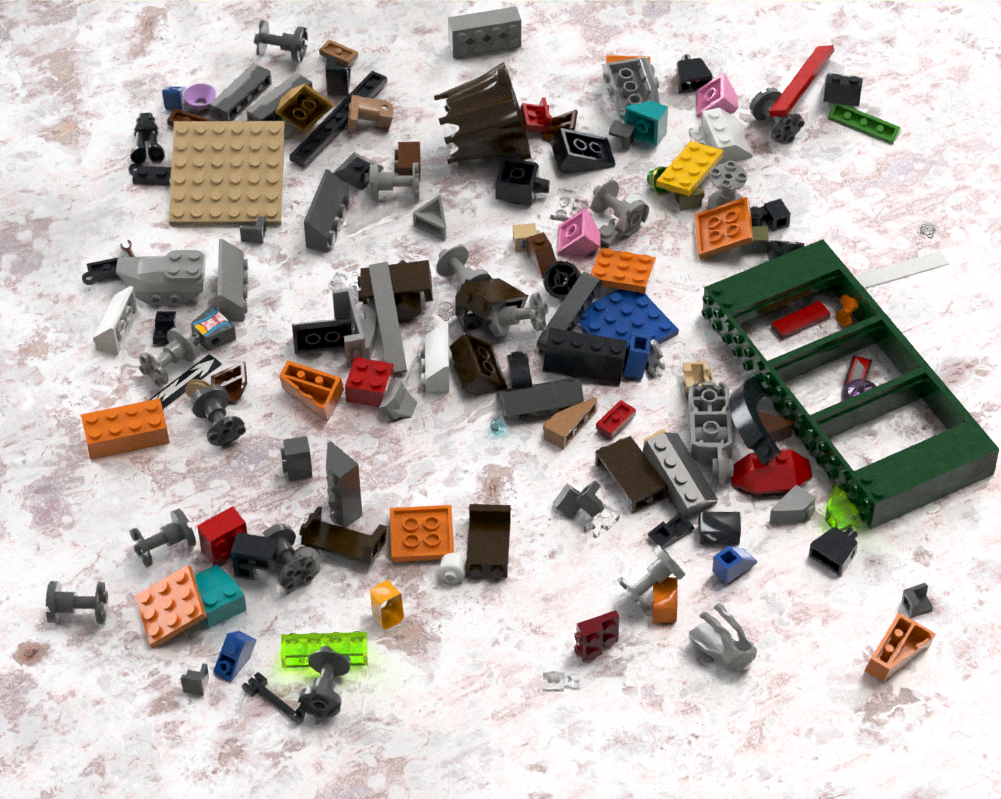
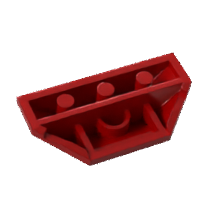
(776, 477)

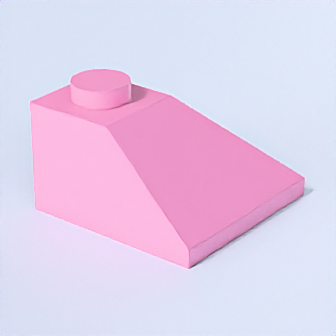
(717, 94)
(578, 235)

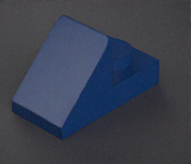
(173, 97)

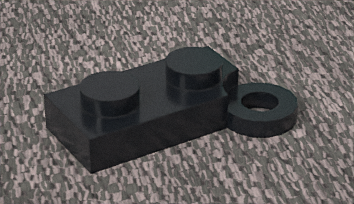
(150, 174)
(100, 270)

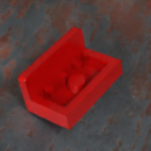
(536, 116)

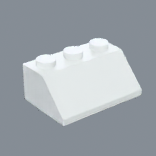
(725, 134)
(116, 322)
(436, 360)

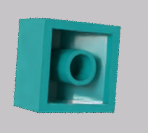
(649, 121)

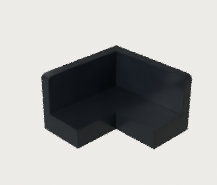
(337, 78)
(252, 553)

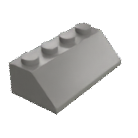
(232, 281)

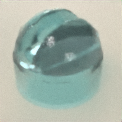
(498, 426)

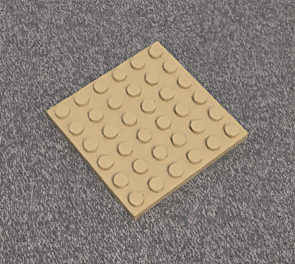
(227, 172)

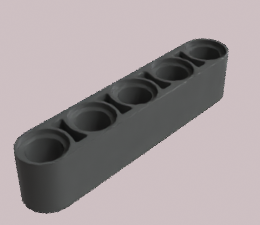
(573, 306)

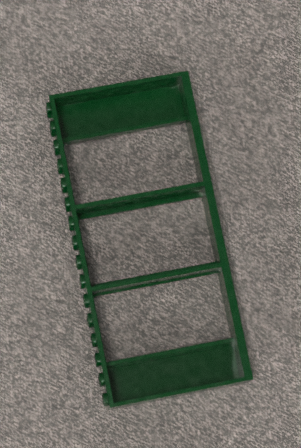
(892, 483)

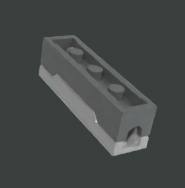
(241, 93)
(266, 107)

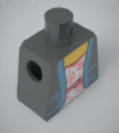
(212, 329)

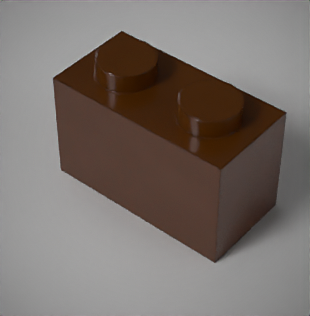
(407, 155)

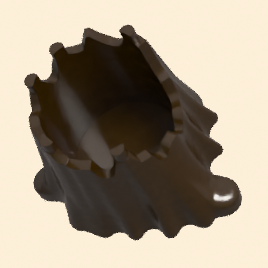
(486, 118)

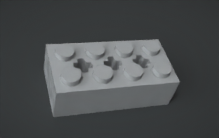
(484, 31)

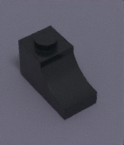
(519, 370)

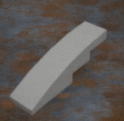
(370, 326)

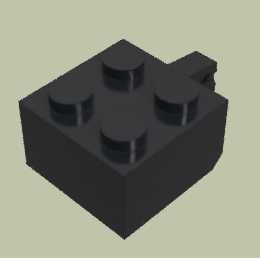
(519, 181)

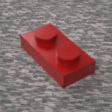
(616, 418)

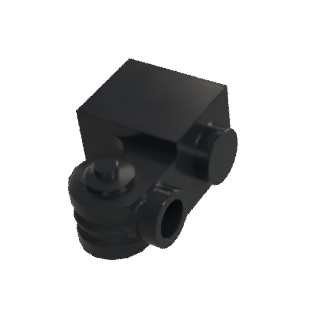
(773, 213)

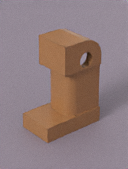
(370, 110)

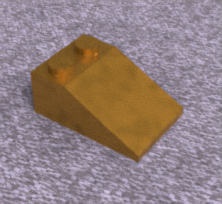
(303, 107)

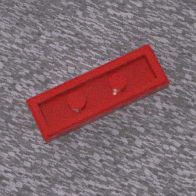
(800, 320)

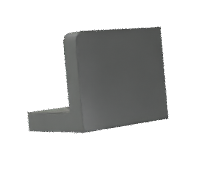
(623, 131)
(254, 233)
(588, 499)
(566, 502)
(916, 601)
(195, 681)

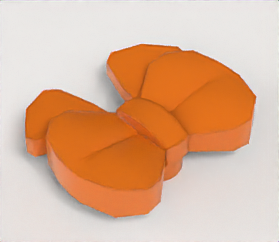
(844, 316)

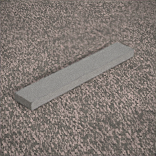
(387, 316)

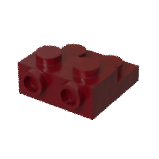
(596, 633)

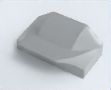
(397, 401)

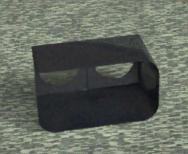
(467, 321)
(719, 527)

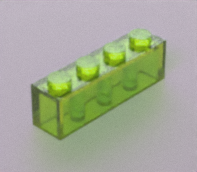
(298, 647)

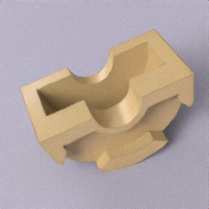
(694, 373)

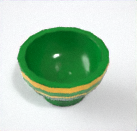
(653, 175)

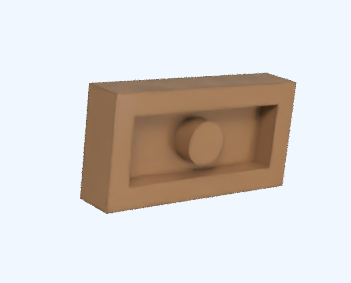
(343, 54)

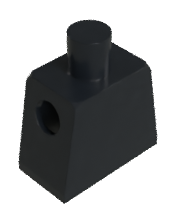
(692, 74)
(835, 549)

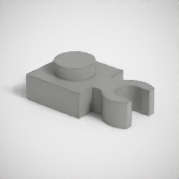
(609, 234)
(653, 359)

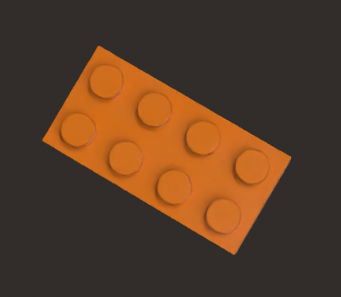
(125, 428)

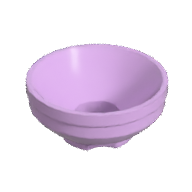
(198, 93)

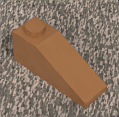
(569, 422)

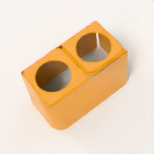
(388, 615)

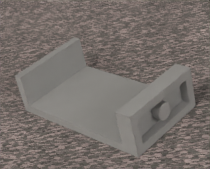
(344, 307)

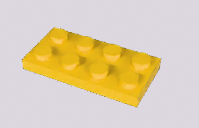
(689, 168)

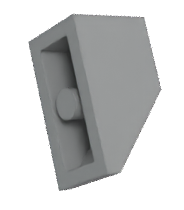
(793, 507)

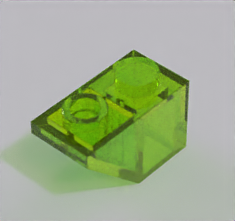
(840, 510)

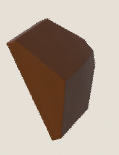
(564, 121)
(233, 380)

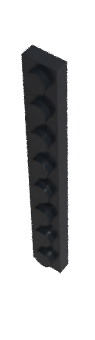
(335, 120)

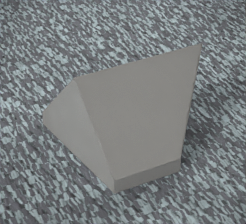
(431, 218)

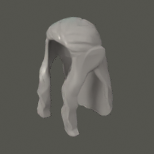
(718, 643)

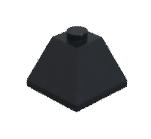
(356, 171)

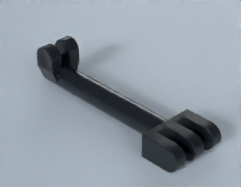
(259, 687)

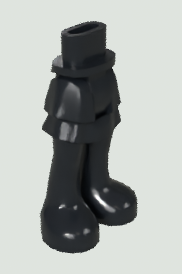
(146, 131)

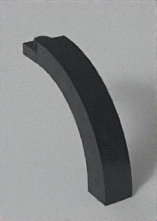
(748, 423)

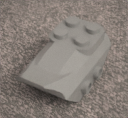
(630, 82)
(166, 278)

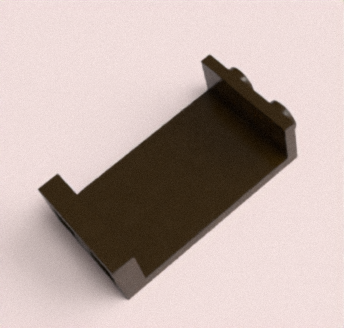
(405, 279)
(482, 295)
(632, 473)
(341, 540)
(488, 540)

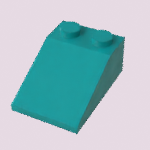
(219, 595)

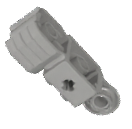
(711, 427)

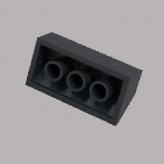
(584, 356)

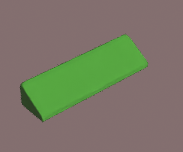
(865, 122)

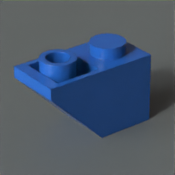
(636, 355)
(732, 563)
(234, 654)

